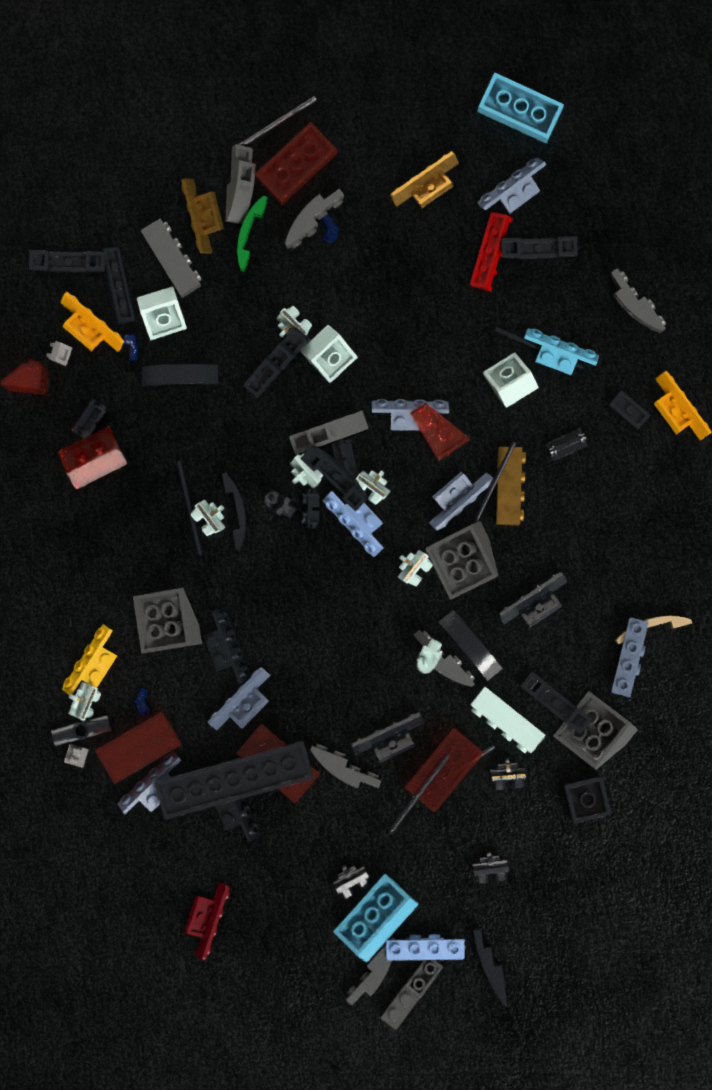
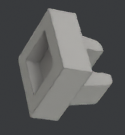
(59, 353)
(76, 755)

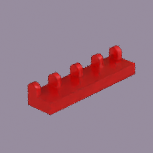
(490, 251)

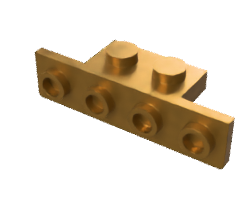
(427, 184)
(203, 213)

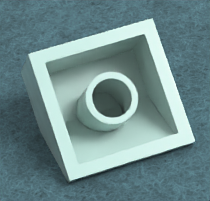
(161, 313)
(329, 353)
(510, 379)

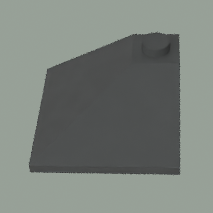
(463, 560)
(166, 621)
(602, 737)

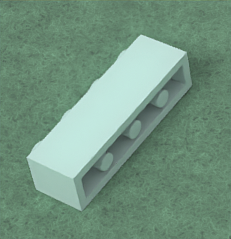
(506, 719)

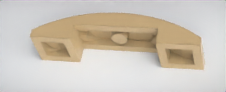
(675, 621)

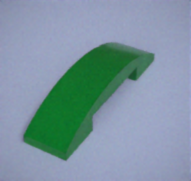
(258, 211)

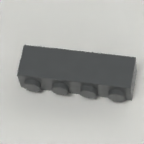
(171, 258)

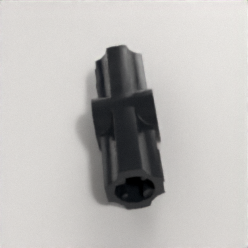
(69, 733)

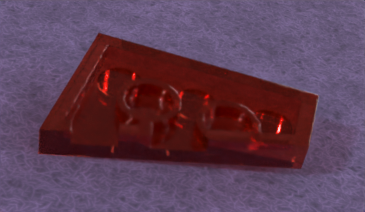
(438, 431)

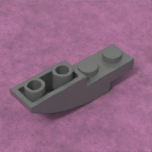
(241, 186)
(305, 222)
(640, 310)
(329, 432)
(450, 665)
(336, 764)
(371, 980)
(411, 993)

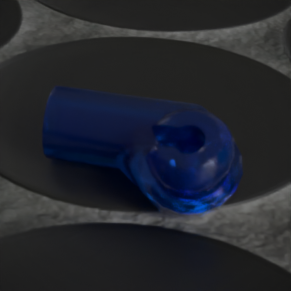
(332, 229)
(133, 346)
(140, 703)

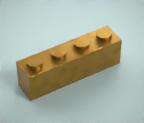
(509, 488)

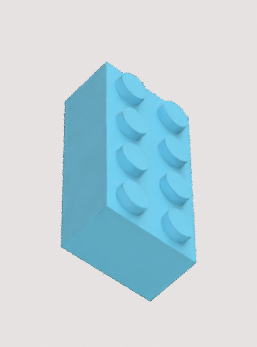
(520, 107)
(375, 918)

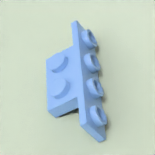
(359, 523)
(425, 948)

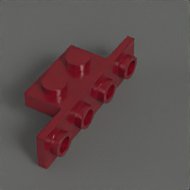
(205, 917)

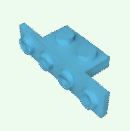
(559, 354)

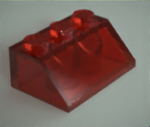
(27, 379)
(92, 457)

